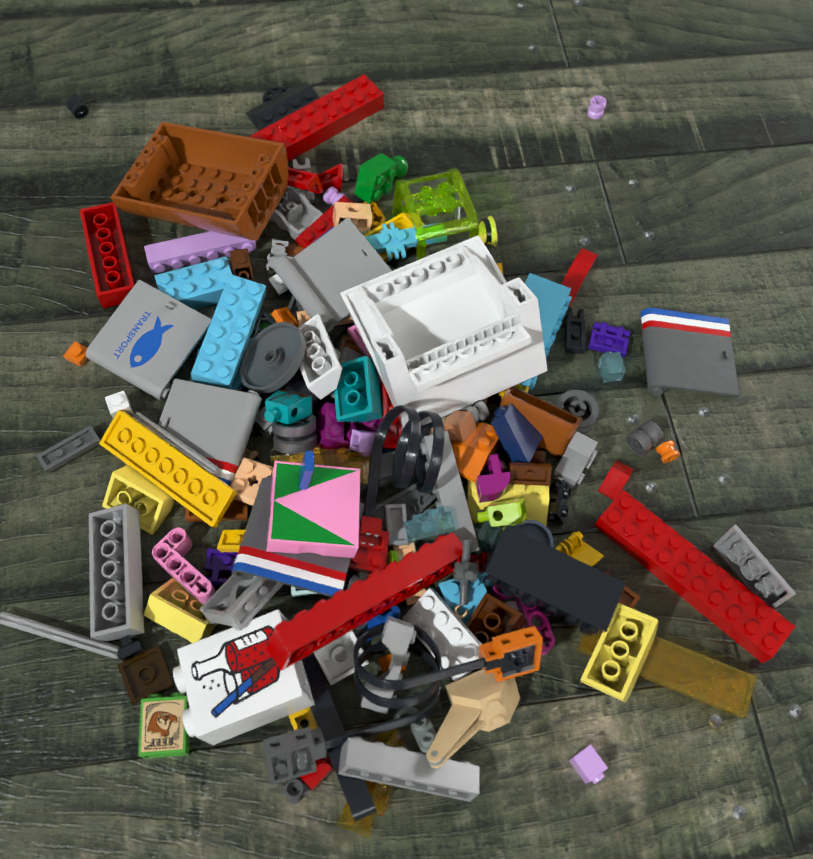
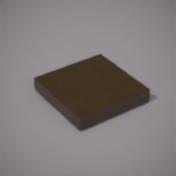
(146, 675)

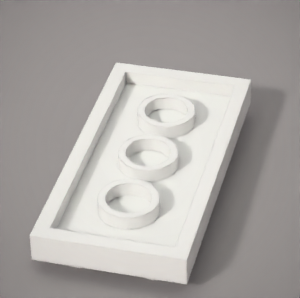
(449, 633)

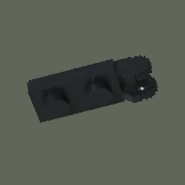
(575, 332)

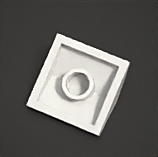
(338, 659)

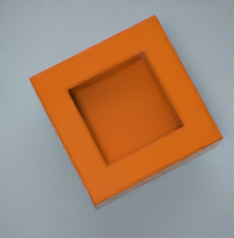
(76, 354)

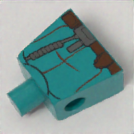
(287, 406)

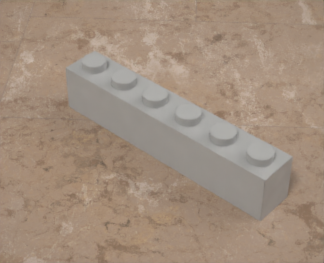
(450, 491)
(408, 769)

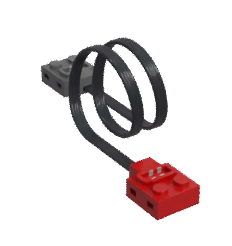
(372, 540)

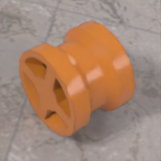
(667, 451)

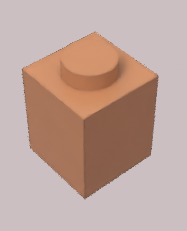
(460, 425)

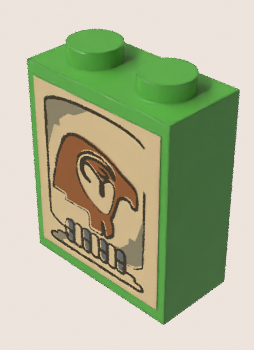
(163, 727)

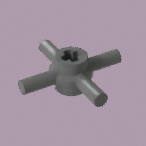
(465, 572)

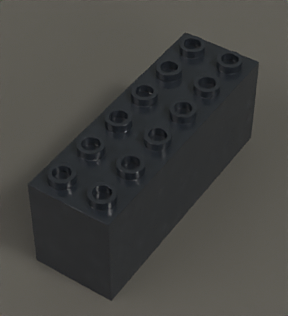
(551, 581)

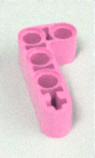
(174, 558)

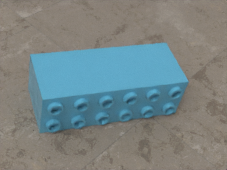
(553, 305)

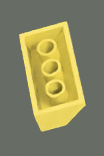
(535, 499)

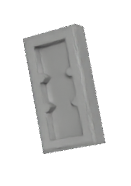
(395, 518)

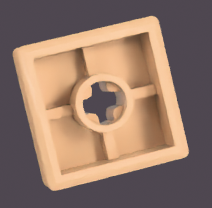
(247, 473)

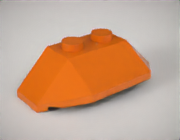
(475, 451)

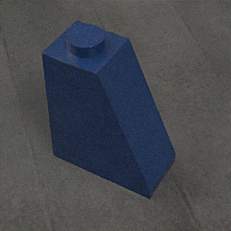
(516, 433)

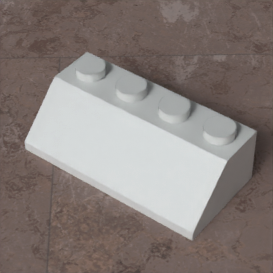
(320, 363)

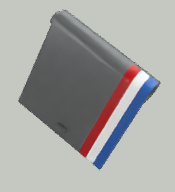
(688, 352)

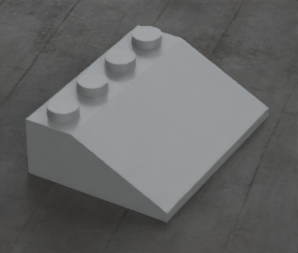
(752, 567)

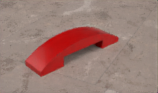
(578, 272)

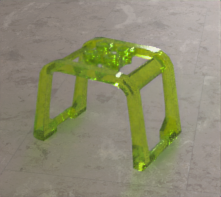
(435, 201)

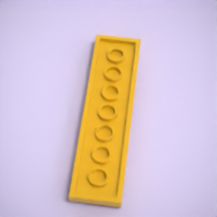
(168, 468)

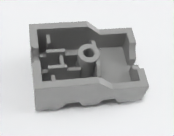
(294, 213)

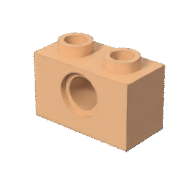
(358, 213)

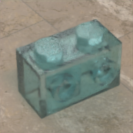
(429, 526)

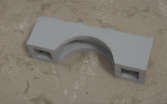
(396, 636)

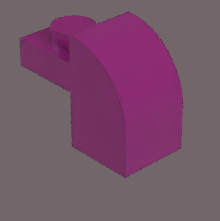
(494, 485)

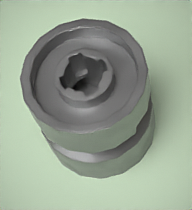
(644, 438)

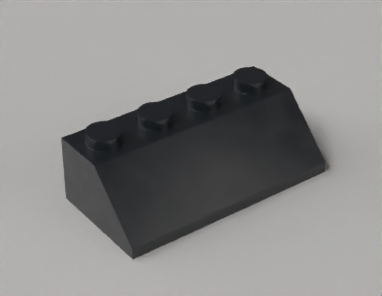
(282, 106)

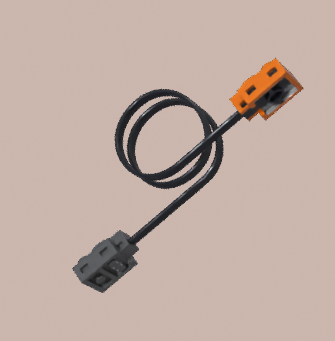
(505, 657)

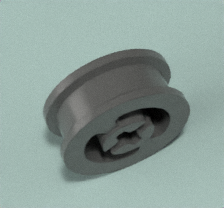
(580, 402)

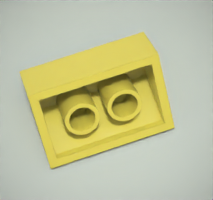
(132, 488)
(178, 611)

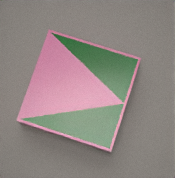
(318, 518)

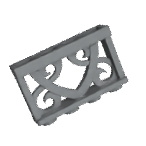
(239, 601)

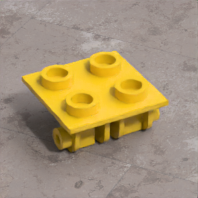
(579, 549)

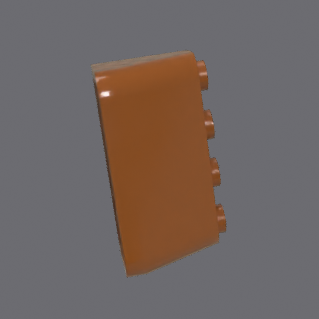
(552, 422)

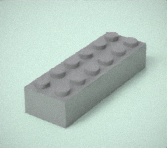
(115, 573)

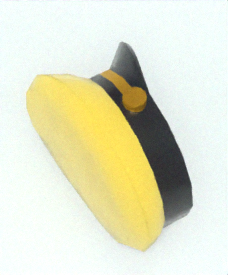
(488, 231)

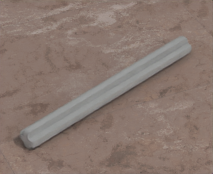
(180, 446)
(59, 635)

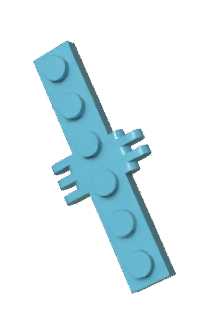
(395, 240)

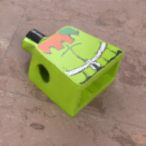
(512, 509)

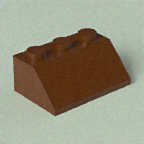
(493, 619)

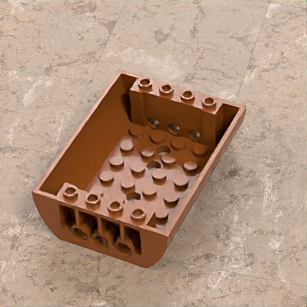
(215, 167)

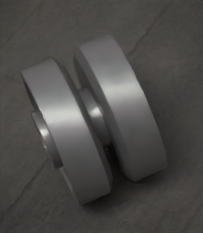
(295, 437)

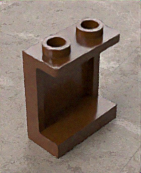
(530, 473)

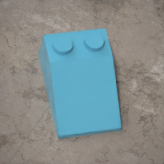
(450, 593)

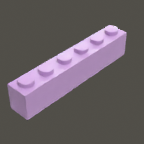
(193, 250)

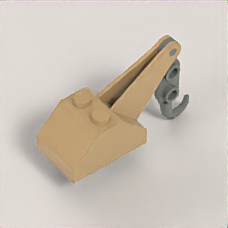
(476, 705)

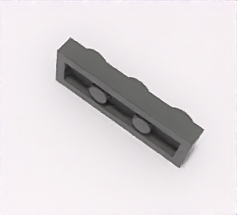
(68, 449)

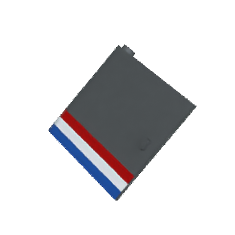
(301, 570)

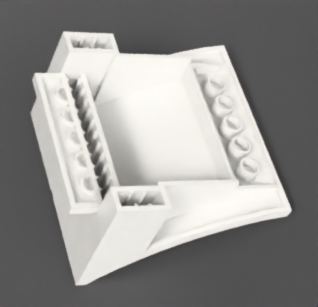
(448, 330)

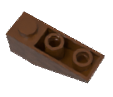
(241, 264)

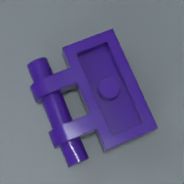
(606, 342)
(219, 562)

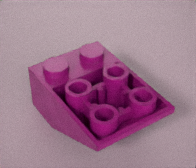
(332, 433)

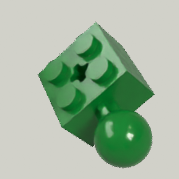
(377, 176)

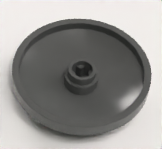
(272, 357)

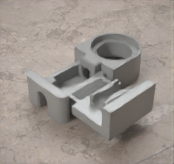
(277, 250)

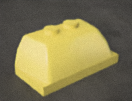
(621, 653)

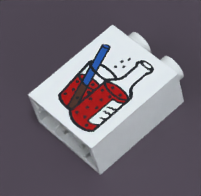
(237, 683)

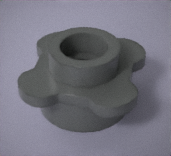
(294, 796)

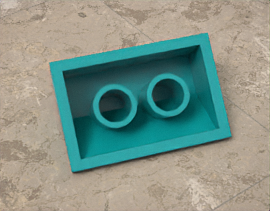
(358, 392)

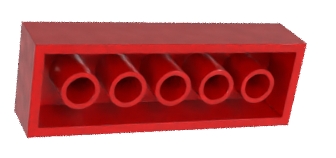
(107, 253)

